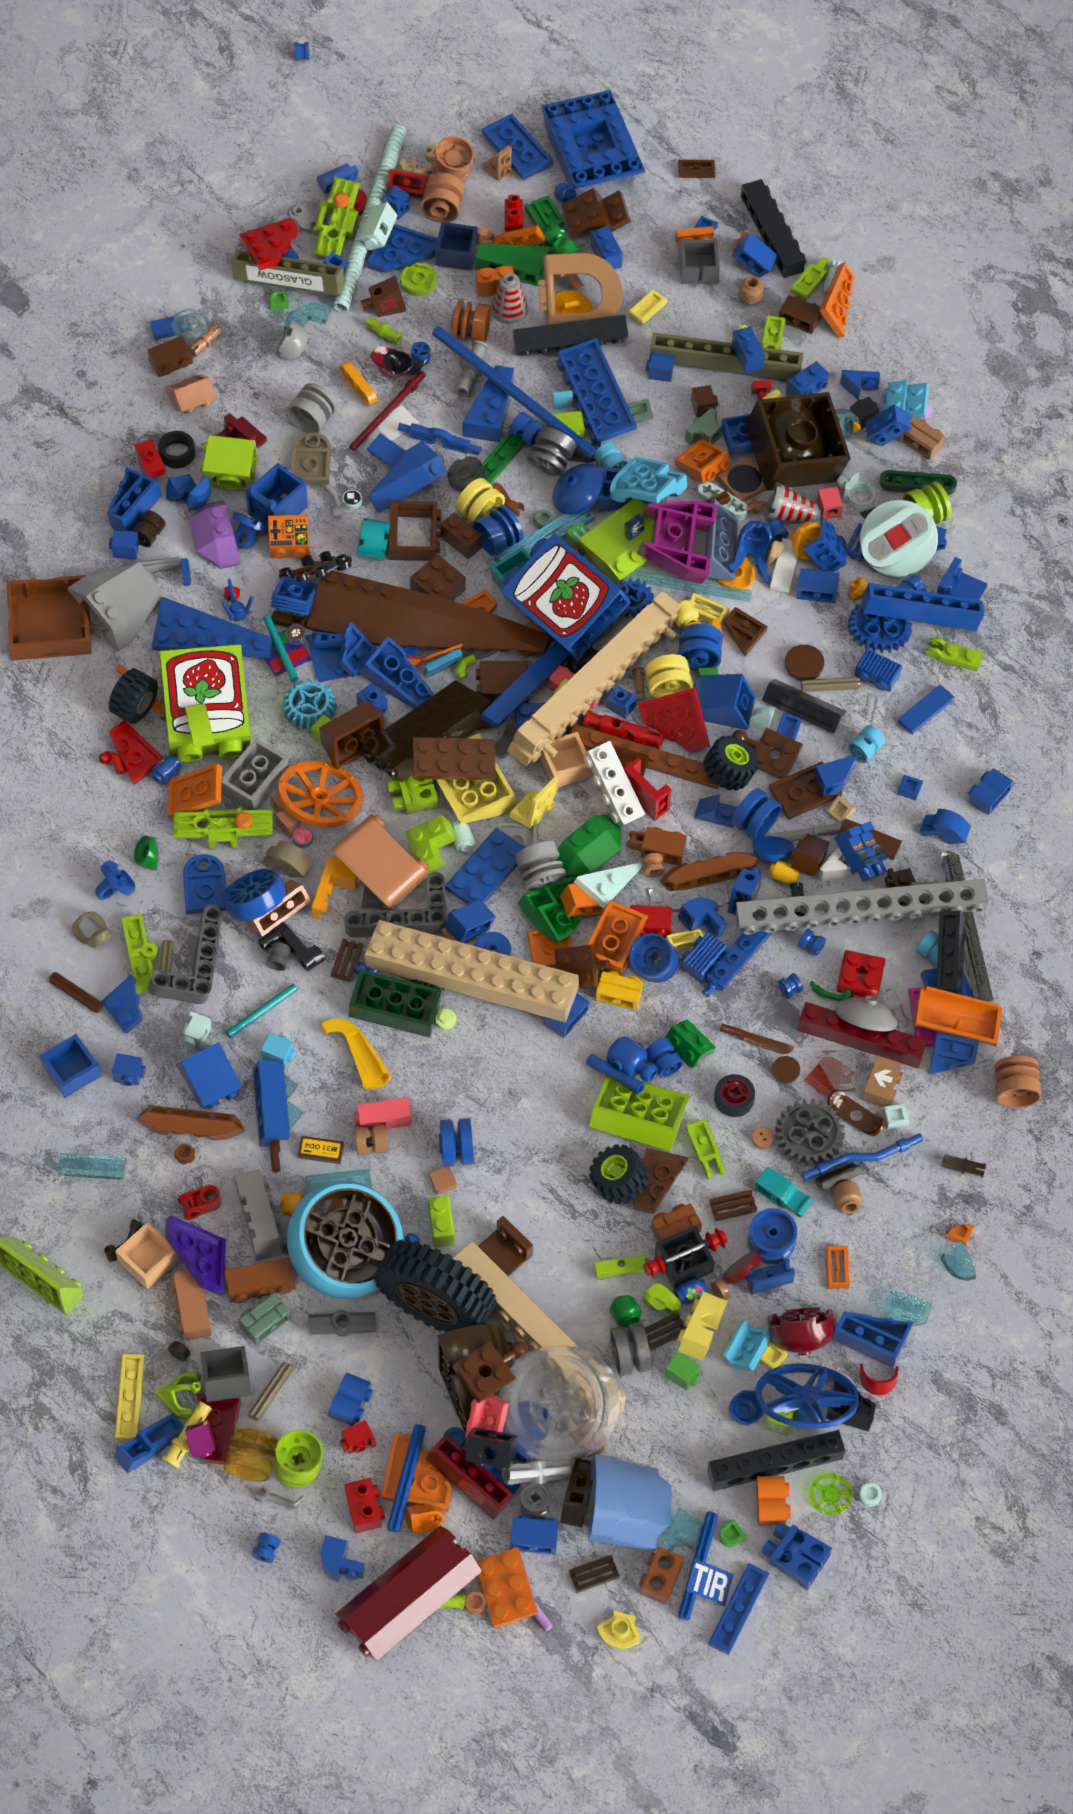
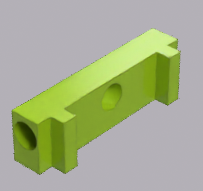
(610, 1268)

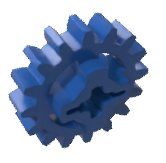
(636, 593)

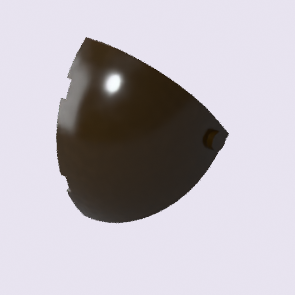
(457, 1345)

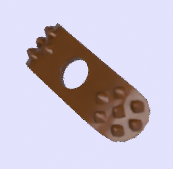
(869, 1124)

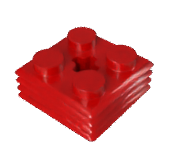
(871, 968)

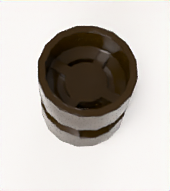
(149, 527)

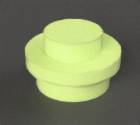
(445, 1018)

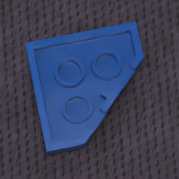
(402, 249)

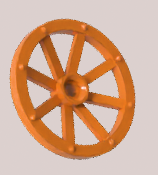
(319, 796)

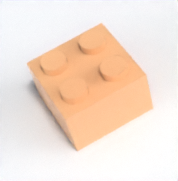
(568, 763)
(147, 1255)

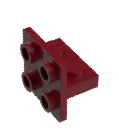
(241, 429)

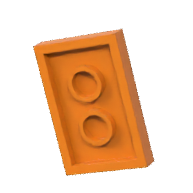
(195, 790)
(507, 1588)

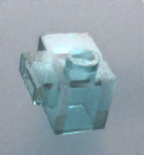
(682, 1531)

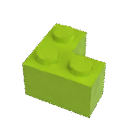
(428, 838)

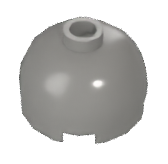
(293, 342)

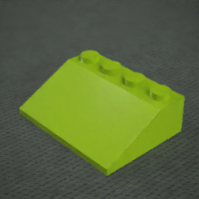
(609, 546)
(645, 1118)
(39, 1274)

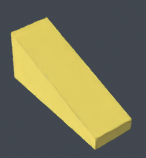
(684, 939)

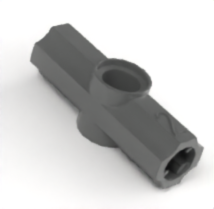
(327, 1323)

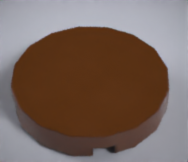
(804, 662)

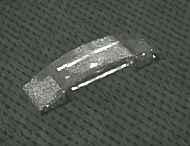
(661, 897)

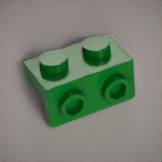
(689, 1043)

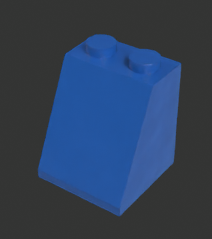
(725, 699)
(210, 1076)

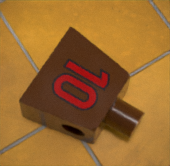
(385, 298)

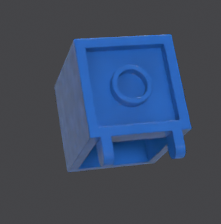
(264, 495)

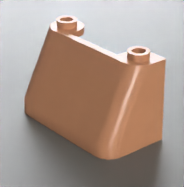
(381, 861)

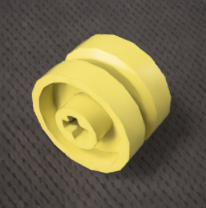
(478, 500)
(668, 675)

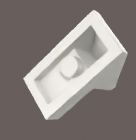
(835, 868)

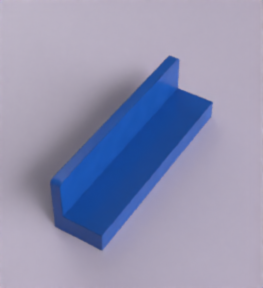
(270, 1101)

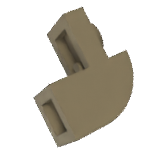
(289, 858)

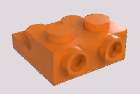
(703, 461)

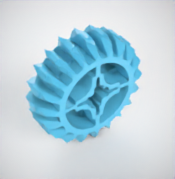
(311, 697)

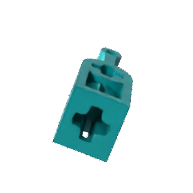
(782, 1192)

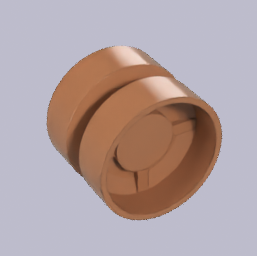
(453, 157)
(442, 197)

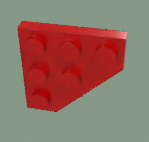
(269, 242)
(678, 717)

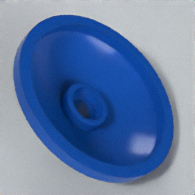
(578, 489)

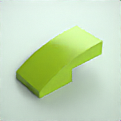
(199, 725)

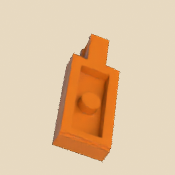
(524, 236)

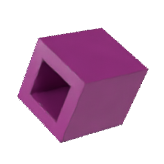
(200, 1439)

